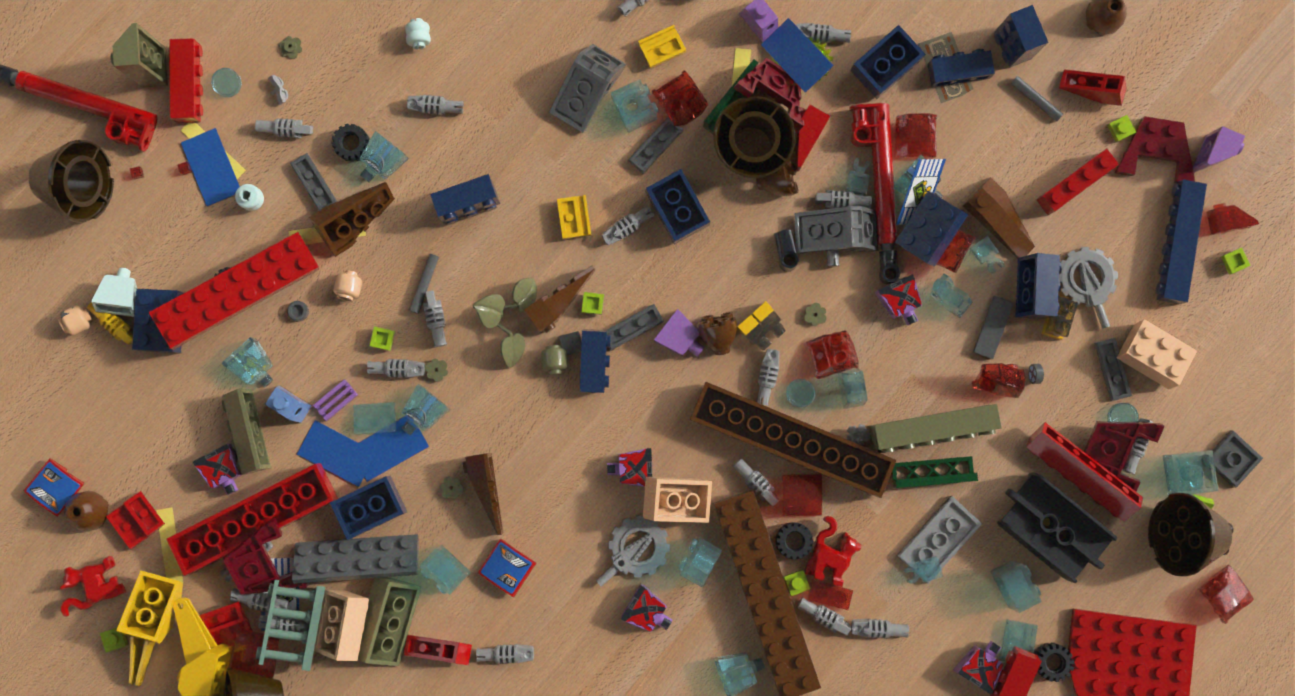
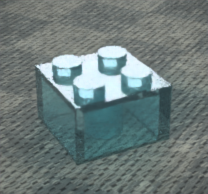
(1190, 472)
(699, 561)
(444, 570)
(1016, 586)

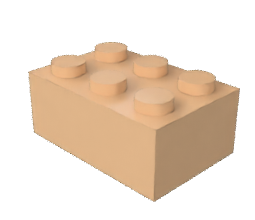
(1156, 354)
(677, 499)
(341, 625)

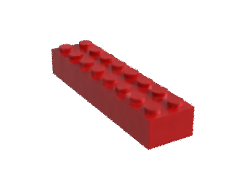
(234, 291)
(227, 529)

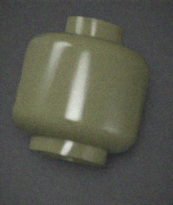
(554, 359)

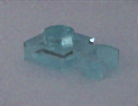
(857, 180)
(985, 252)
(927, 569)

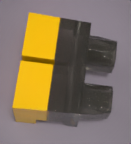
(769, 322)
(1060, 326)

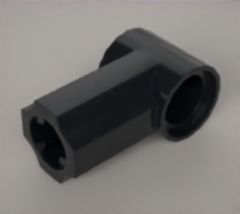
(786, 248)

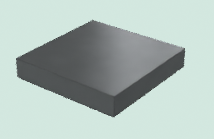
(1234, 458)

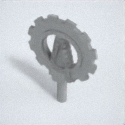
(1092, 292)
(626, 558)

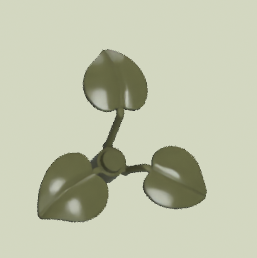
(491, 312)

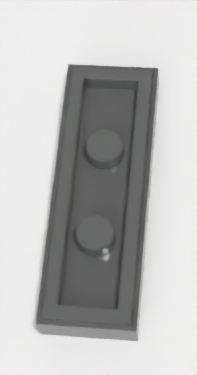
(655, 145)
(313, 181)
(634, 326)
(993, 327)
(1112, 369)

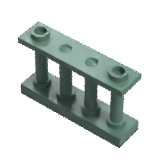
(308, 637)

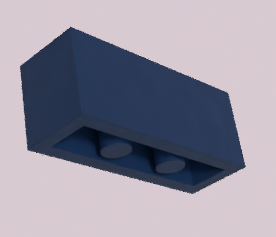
(961, 68)
(594, 361)

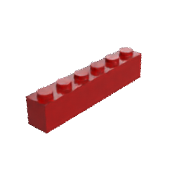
(1084, 472)

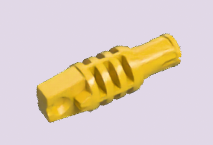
(113, 325)

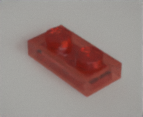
(830, 594)

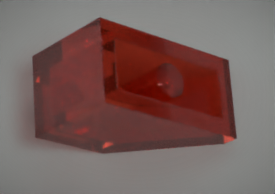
(1229, 218)

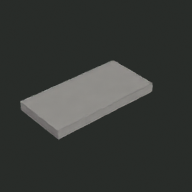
(941, 535)

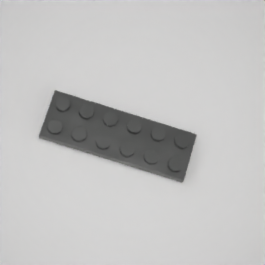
(355, 558)

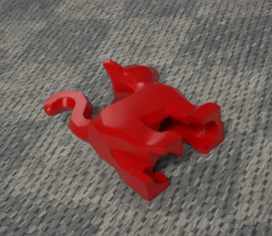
(826, 556)
(93, 583)

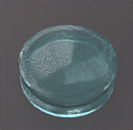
(226, 82)
(800, 393)
(1123, 413)

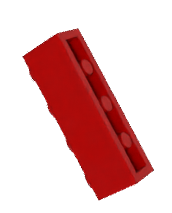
(185, 80)
(1077, 182)
(1017, 674)

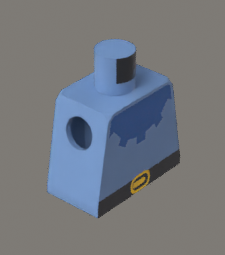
(287, 404)

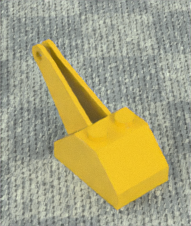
(149, 618)
(204, 659)

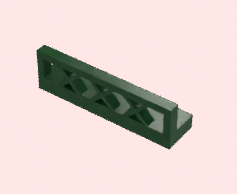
(731, 96)
(934, 480)

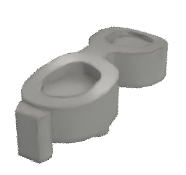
(282, 94)

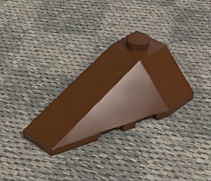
(997, 214)
(346, 219)
(549, 309)
(482, 477)

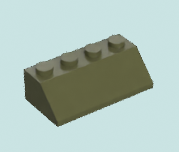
(140, 57)
(246, 431)
(388, 621)

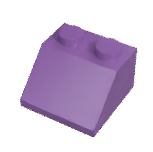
(1218, 147)

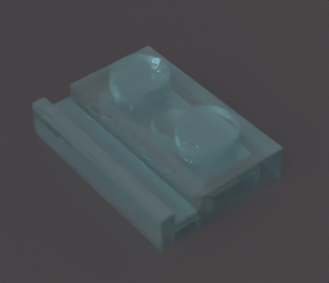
(374, 418)
(1019, 635)

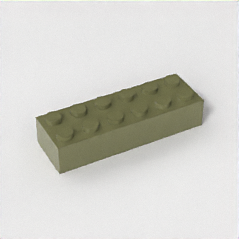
(934, 427)

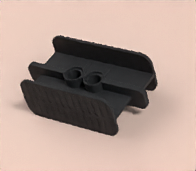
(1084, 534)

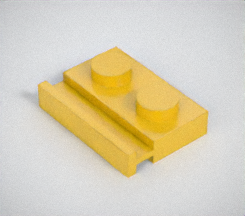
(662, 46)
(574, 217)

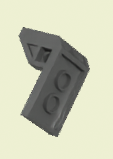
(585, 85)
(836, 229)

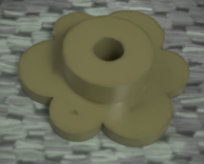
(294, 50)
(810, 318)
(430, 368)
(457, 487)

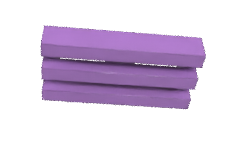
(317, 405)

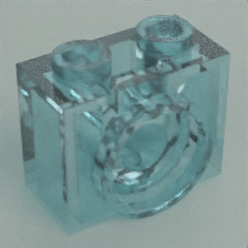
(637, 94)

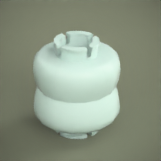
(417, 33)
(249, 197)

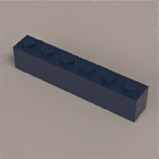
(1181, 241)

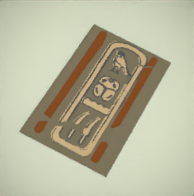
(945, 46)

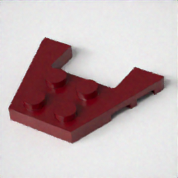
(775, 82)
(1162, 141)
(1112, 443)
(252, 566)

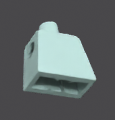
(116, 294)

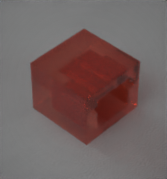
(184, 168)
(136, 172)

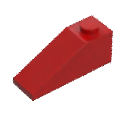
(1095, 86)
(806, 138)
(438, 649)

